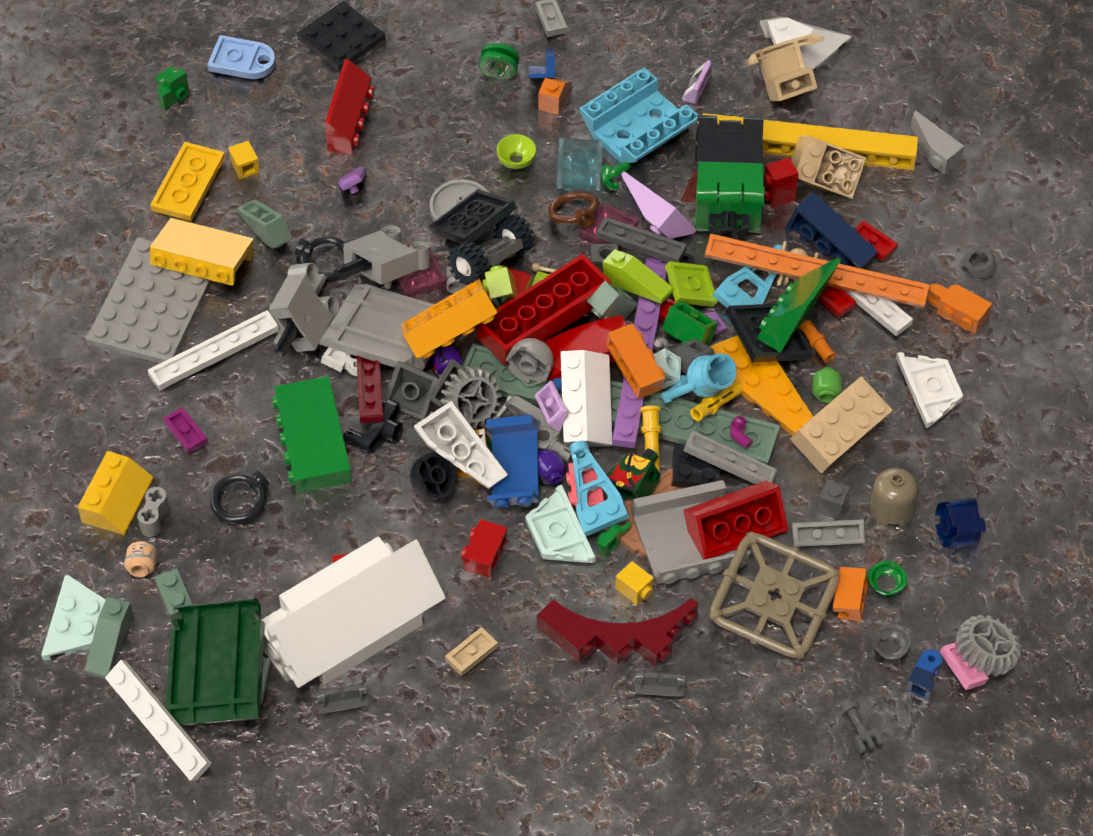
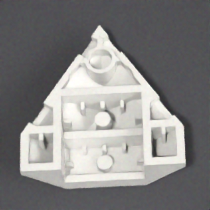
(813, 54)

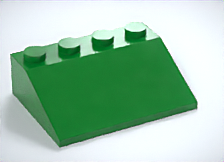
(795, 306)

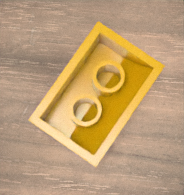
(115, 494)

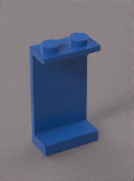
(517, 452)

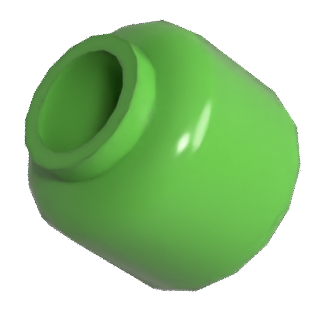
(826, 384)

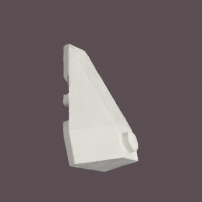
(457, 442)

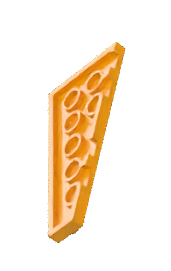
(766, 386)

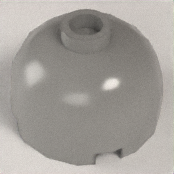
(530, 360)

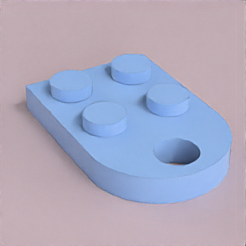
(241, 58)

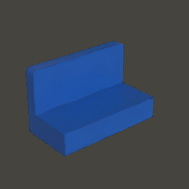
(544, 71)

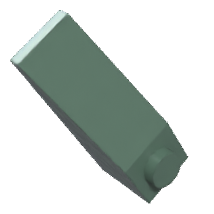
(265, 223)
(108, 636)

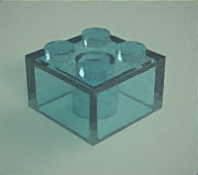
(579, 164)

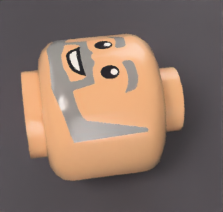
(140, 559)

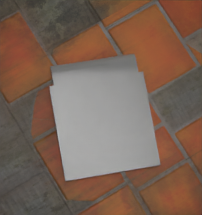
(372, 328)

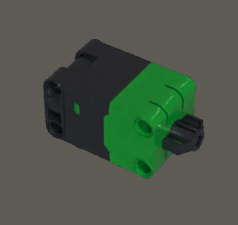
(729, 175)

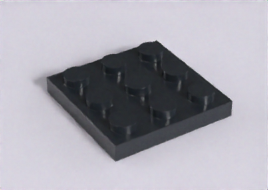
(341, 35)
(473, 217)
(746, 323)

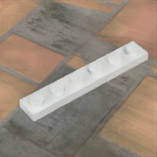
(213, 350)
(158, 720)

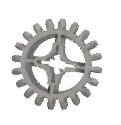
(469, 407)
(988, 645)

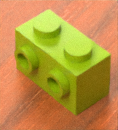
(500, 285)

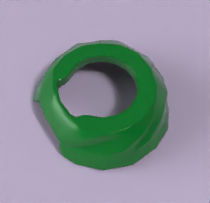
(891, 569)

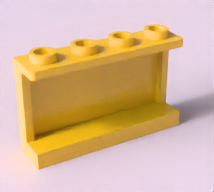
(200, 251)

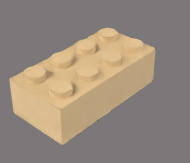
(841, 424)

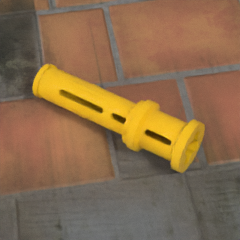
(651, 430)

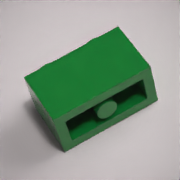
(687, 323)

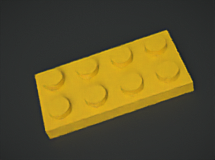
(187, 181)

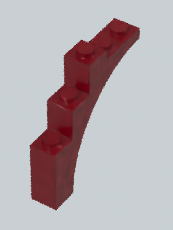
(649, 638)

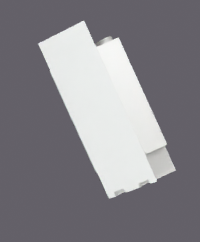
(350, 611)

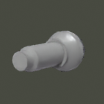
(660, 344)

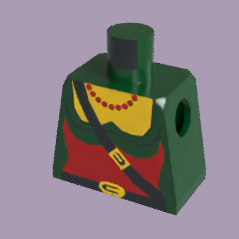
(635, 475)

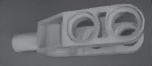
(545, 432)

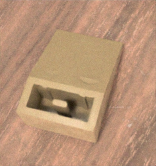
(827, 166)

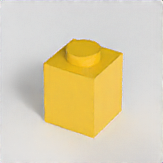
(244, 159)
(634, 583)

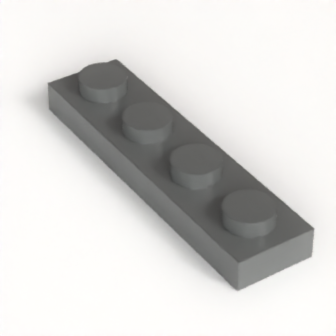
(641, 240)

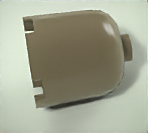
(893, 497)

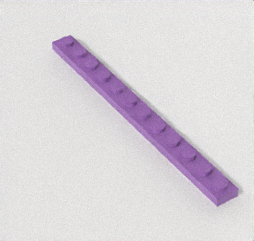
(629, 406)

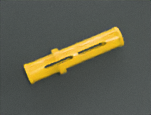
(702, 410)

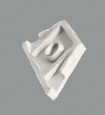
(931, 386)

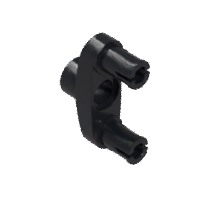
(379, 431)

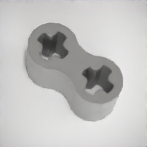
(153, 511)

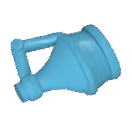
(704, 377)

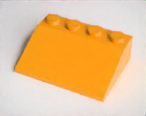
(448, 319)

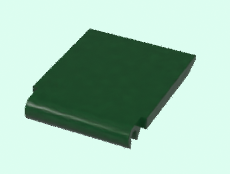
(216, 662)

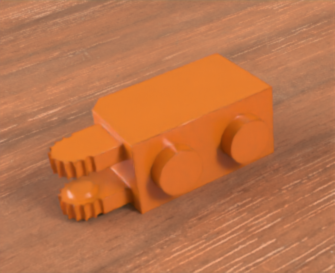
(959, 306)

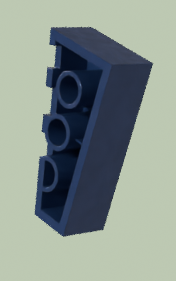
(830, 233)

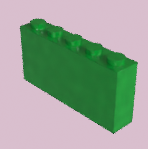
(311, 434)

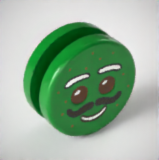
(499, 61)

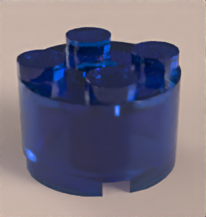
(959, 523)

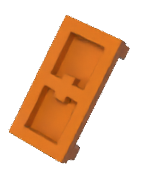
(851, 593)

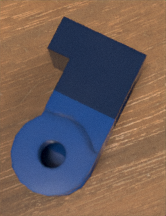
(925, 669)

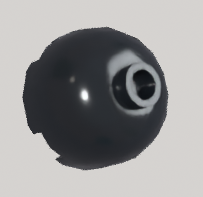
(433, 476)

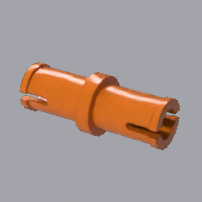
(817, 341)

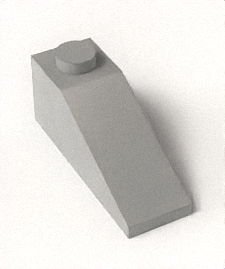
(938, 146)

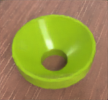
(516, 146)

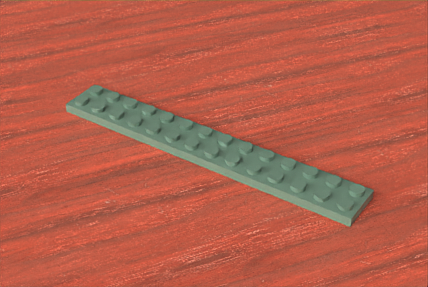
(673, 418)

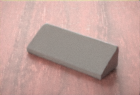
(828, 533)

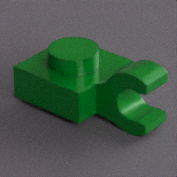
(610, 540)

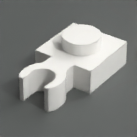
(340, 360)

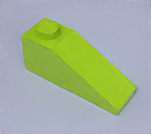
(635, 277)

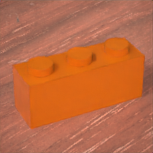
(635, 361)

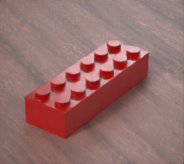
(542, 307)

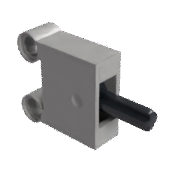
(383, 257)
(300, 310)

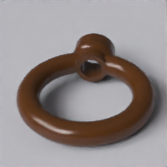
(588, 214)

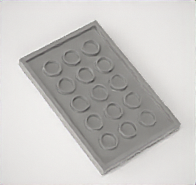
(147, 308)

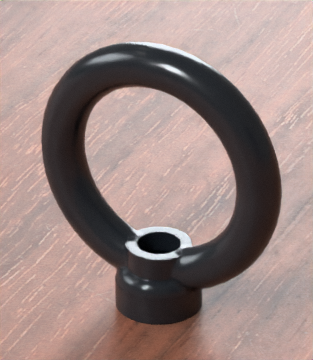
(305, 249)
(256, 482)

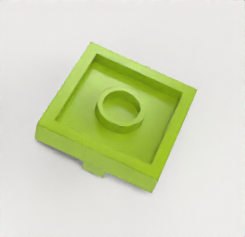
(691, 283)

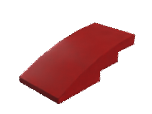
(585, 337)

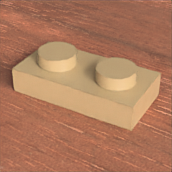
(471, 651)

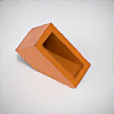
(553, 94)

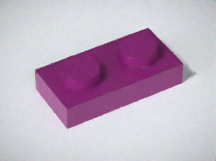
(185, 430)

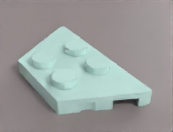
(558, 530)
(73, 619)

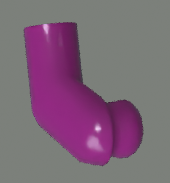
(737, 432)

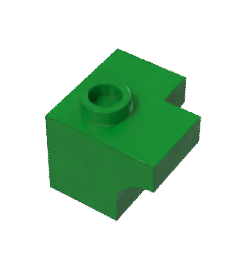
(171, 86)

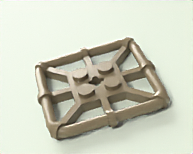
(781, 609)

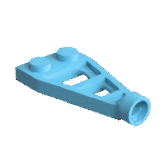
(730, 294)
(602, 514)

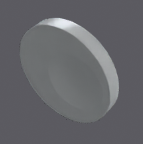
(451, 194)

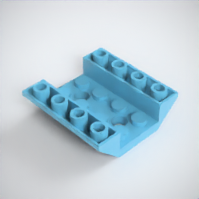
(628, 112)

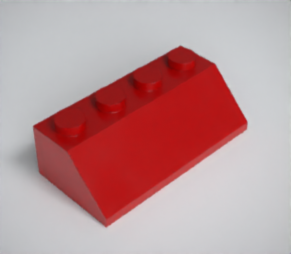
(348, 109)
(724, 521)

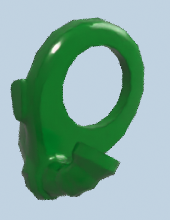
(610, 172)

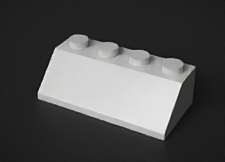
(586, 398)

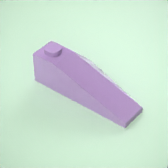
(658, 212)

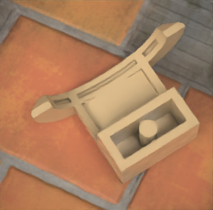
(785, 69)

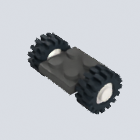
(510, 241)

